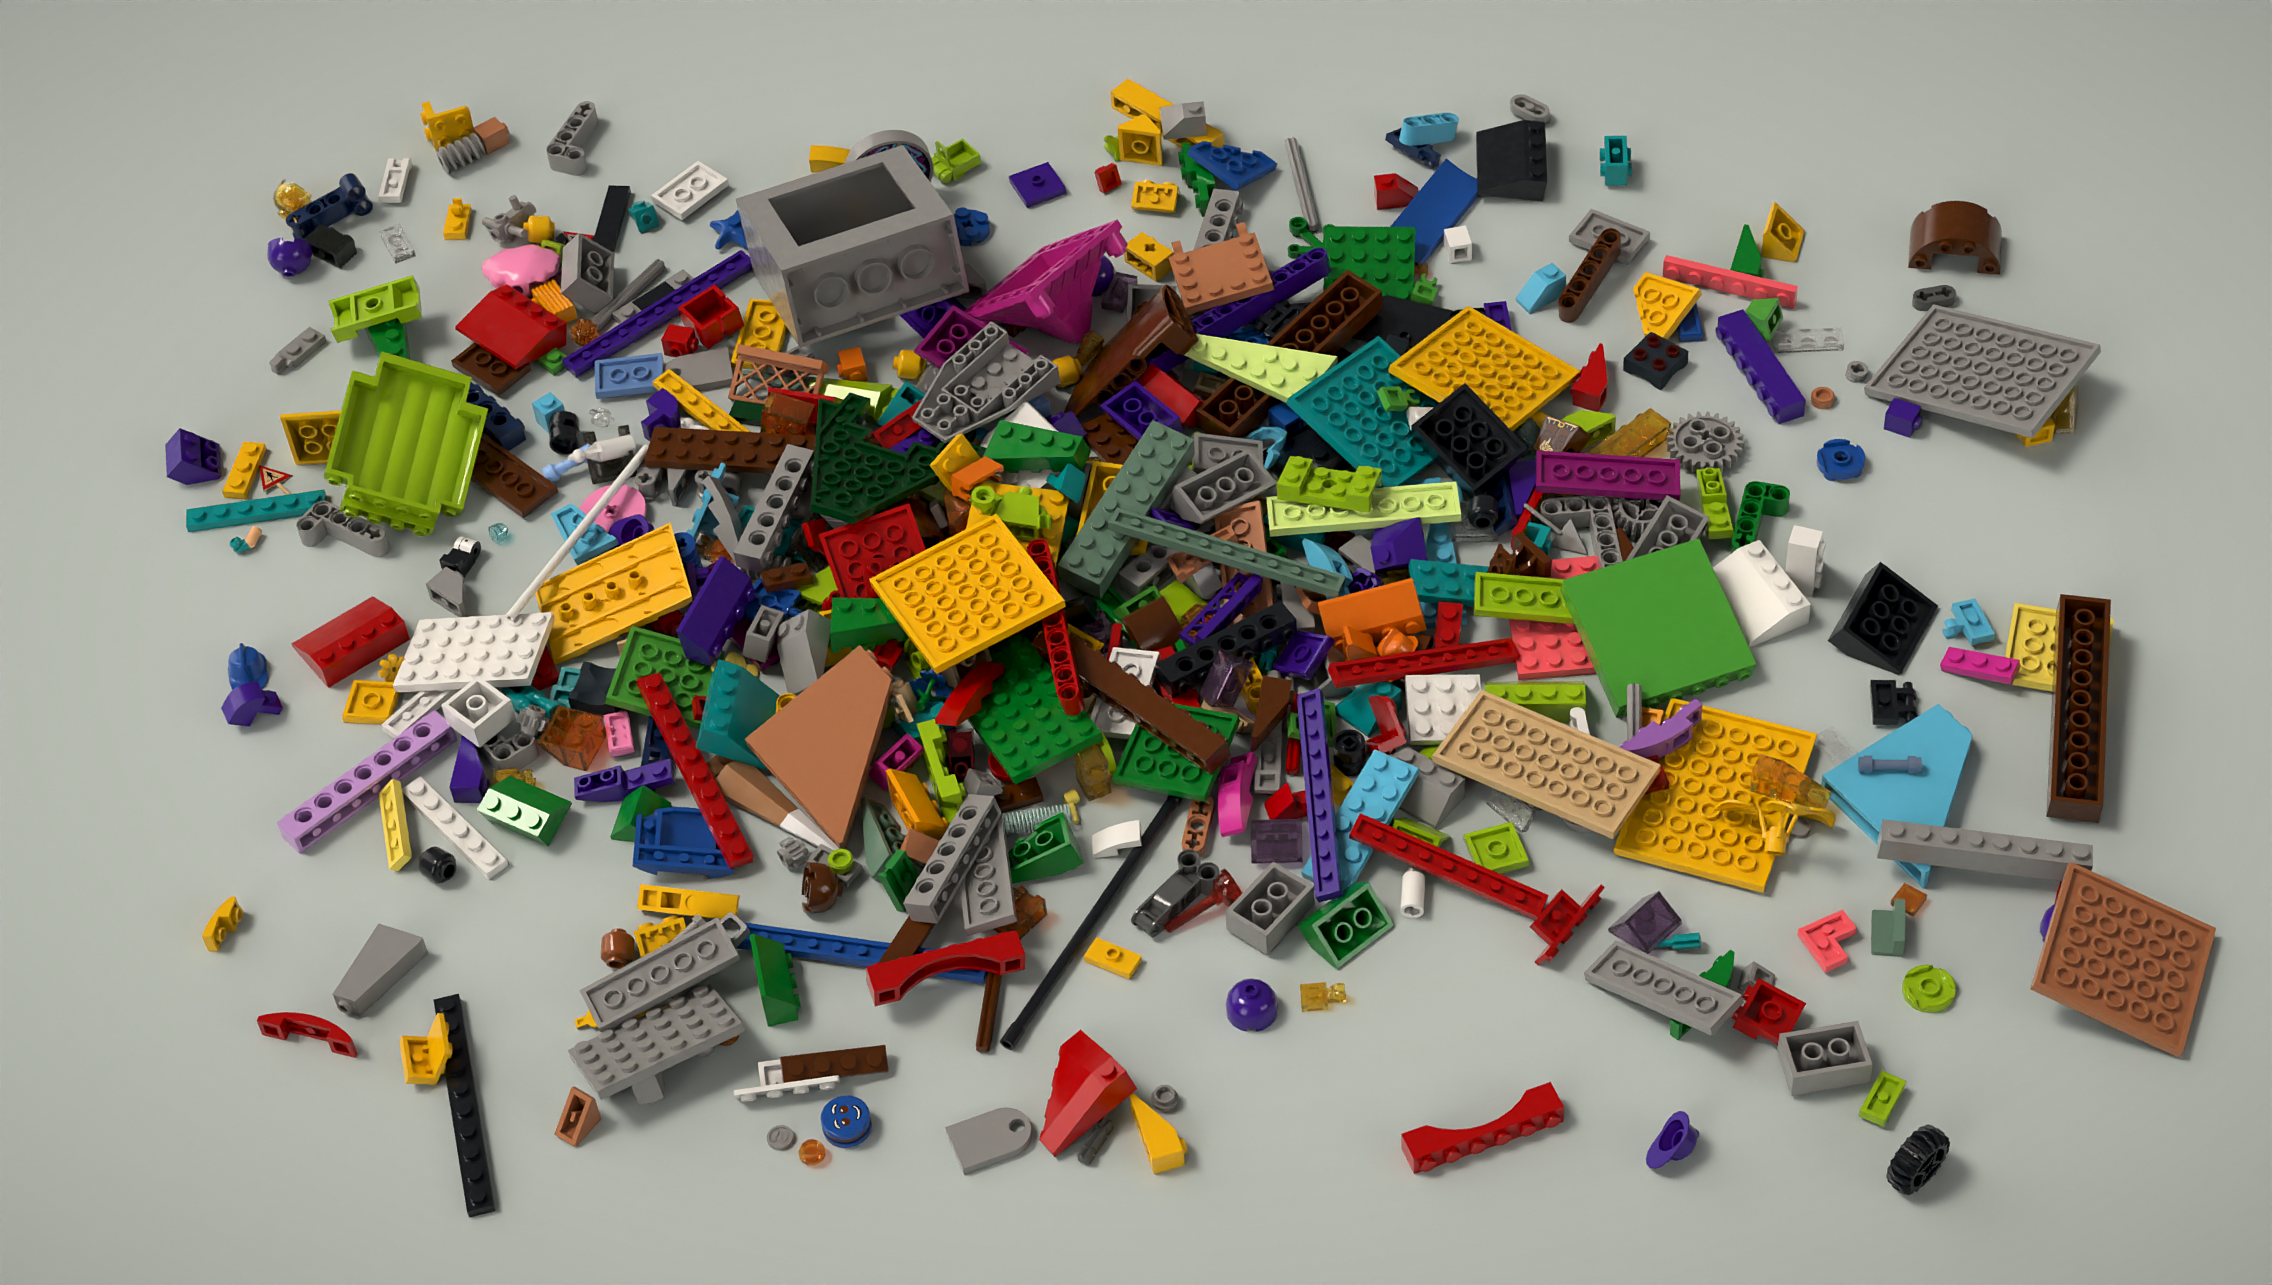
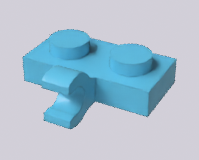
(1969, 620)

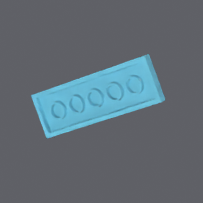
(1376, 794)

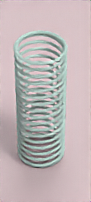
(1036, 819)

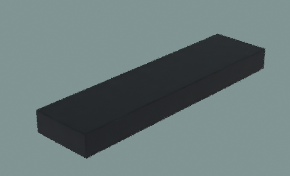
(612, 216)

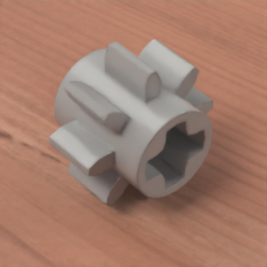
(532, 720)
(792, 852)

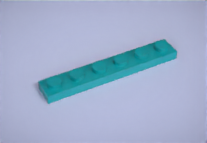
(252, 510)

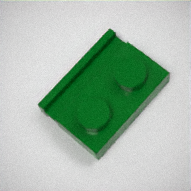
(898, 878)

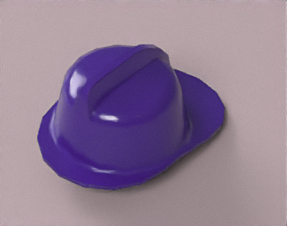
(630, 529)
(1673, 1142)

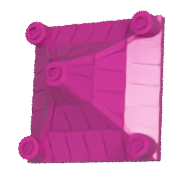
(1053, 285)

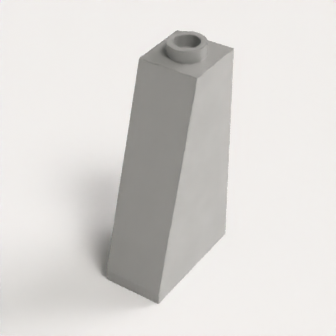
(377, 968)

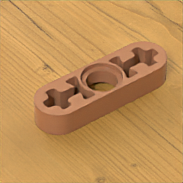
(1195, 817)

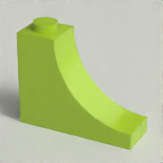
(815, 593)

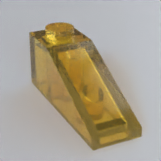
(1785, 783)

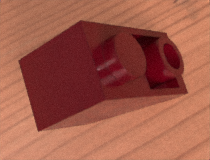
(961, 752)

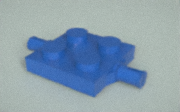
(780, 600)

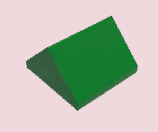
(638, 802)

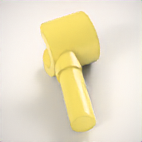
(1072, 797)

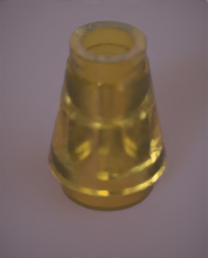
(1089, 347)

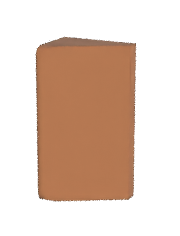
(919, 845)

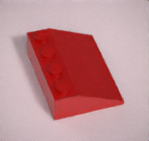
(513, 327)
(352, 640)

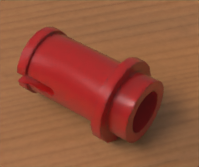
(827, 602)

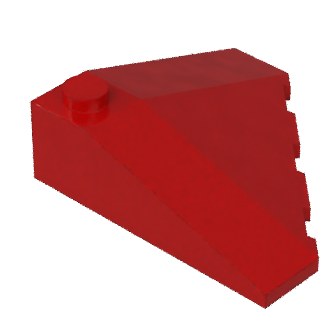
(1083, 1091)

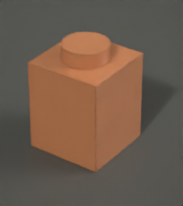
(492, 134)

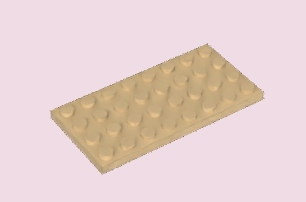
(1546, 764)

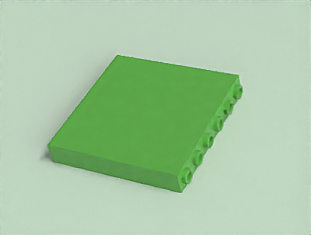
(1658, 626)

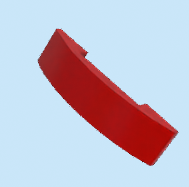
(283, 1023)

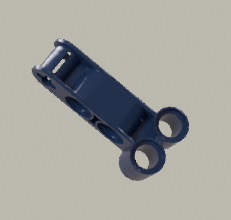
(331, 207)

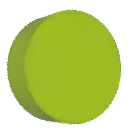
(841, 861)

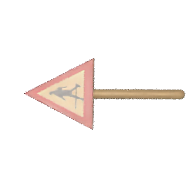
(273, 478)

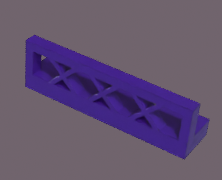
(1231, 609)

